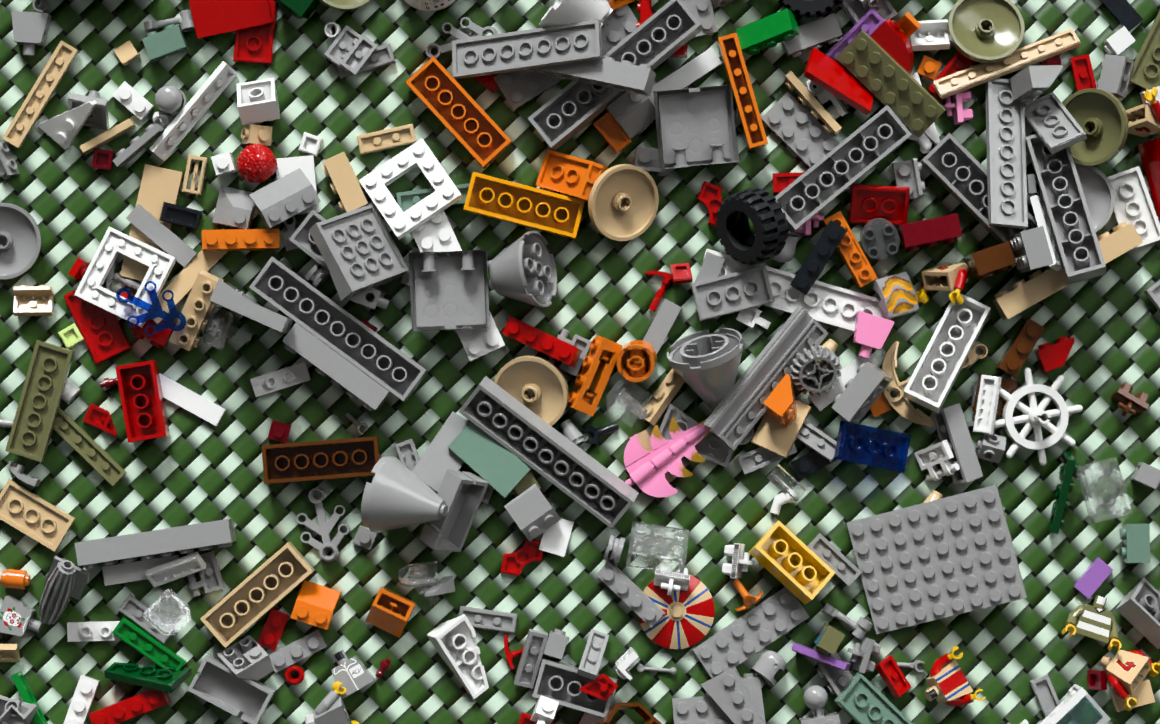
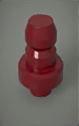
(108, 383)
(384, 665)

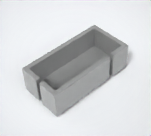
(463, 497)
(231, 693)

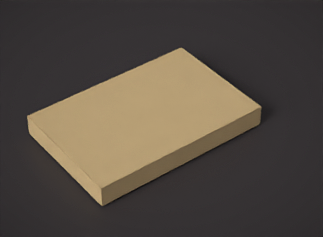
(776, 437)

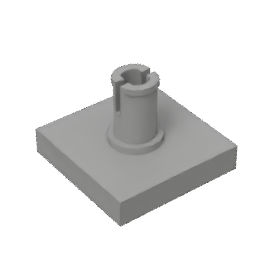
(99, 116)

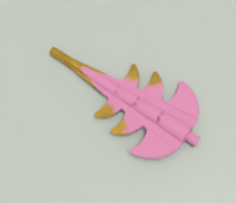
(650, 467)

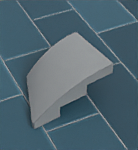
(15, 711)

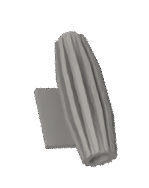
(61, 583)

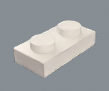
(133, 100)

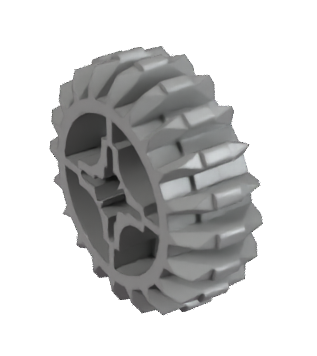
(825, 373)

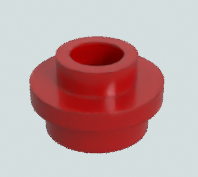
(288, 675)

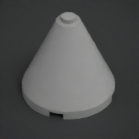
(708, 362)
(398, 498)

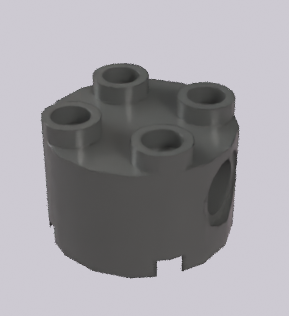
(879, 239)

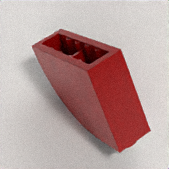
(895, 44)

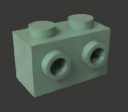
(164, 43)
(1135, 543)

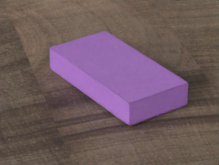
(1093, 578)

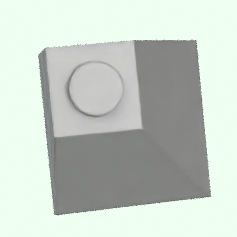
(234, 208)

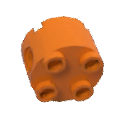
(637, 360)

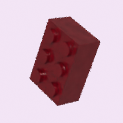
(929, 232)

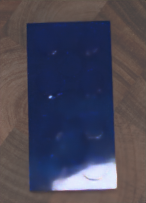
(872, 446)

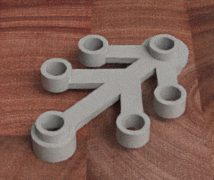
(460, 35)
(323, 528)

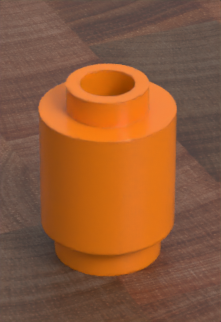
(15, 579)

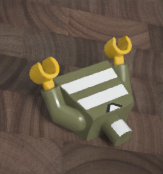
(1094, 623)

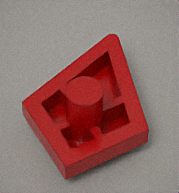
(601, 687)

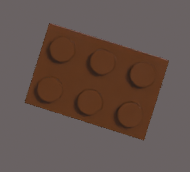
(995, 258)

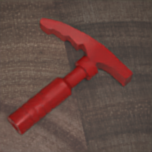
(660, 293)
(509, 655)

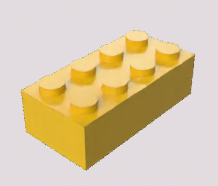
(791, 562)

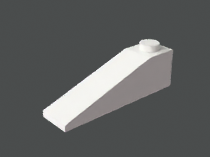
(458, 648)

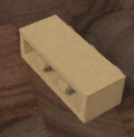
(344, 182)

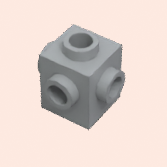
(991, 447)

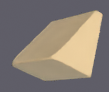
(126, 53)

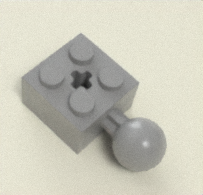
(816, 698)

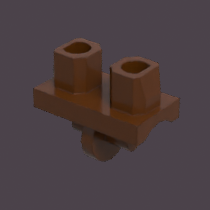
(1129, 402)

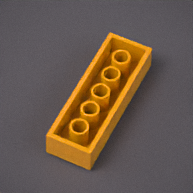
(523, 205)

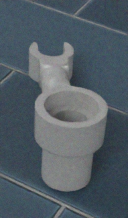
(185, 21)
(859, 627)

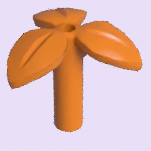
(748, 599)

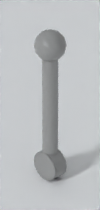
(640, 668)

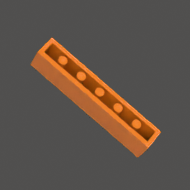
(742, 91)

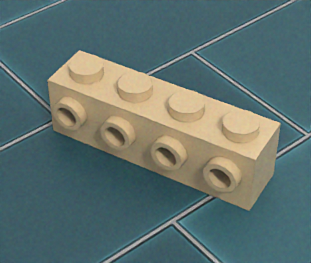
(196, 311)

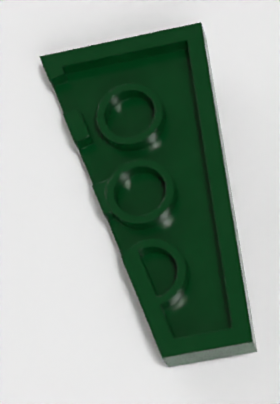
(1066, 472)
(148, 676)

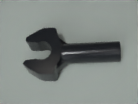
(600, 431)

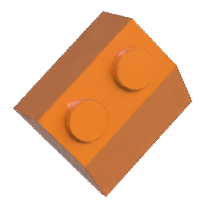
(781, 402)
(315, 605)

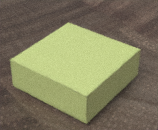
(71, 336)

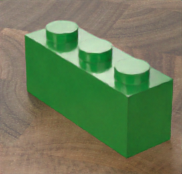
(768, 32)

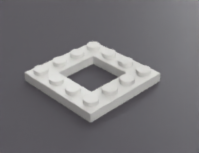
(413, 156)
(112, 244)

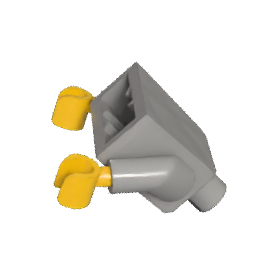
(332, 709)

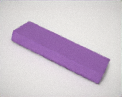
(817, 655)

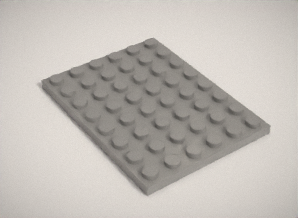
(936, 559)

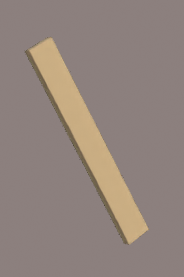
(1020, 59)

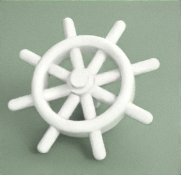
(1036, 416)

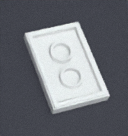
(307, 165)

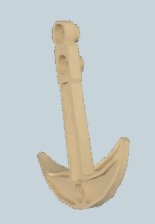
(902, 404)

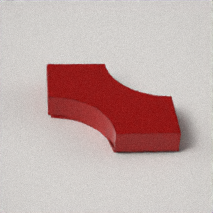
(711, 197)
(514, 562)

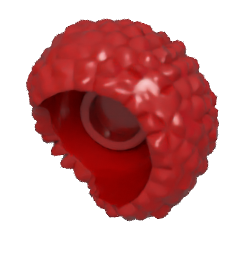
(256, 163)

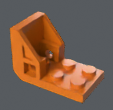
(569, 174)

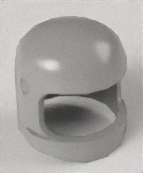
(170, 99)
(788, 251)
(768, 665)

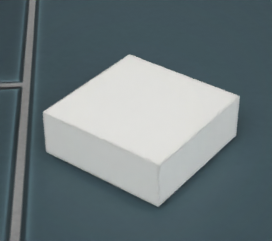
(310, 144)

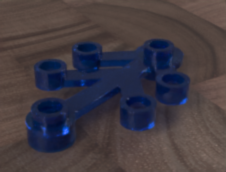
(154, 310)

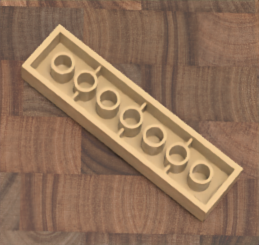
(1050, 281)

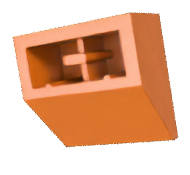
(390, 611)

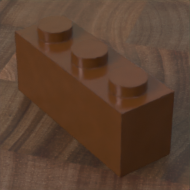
(1020, 348)

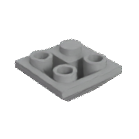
(247, 659)

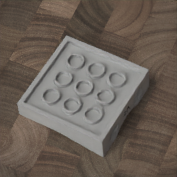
(695, 126)
(358, 251)
(449, 290)
(237, 301)

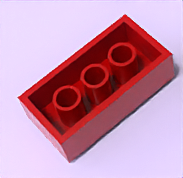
(142, 401)

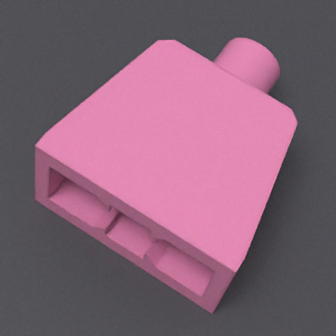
(870, 332)

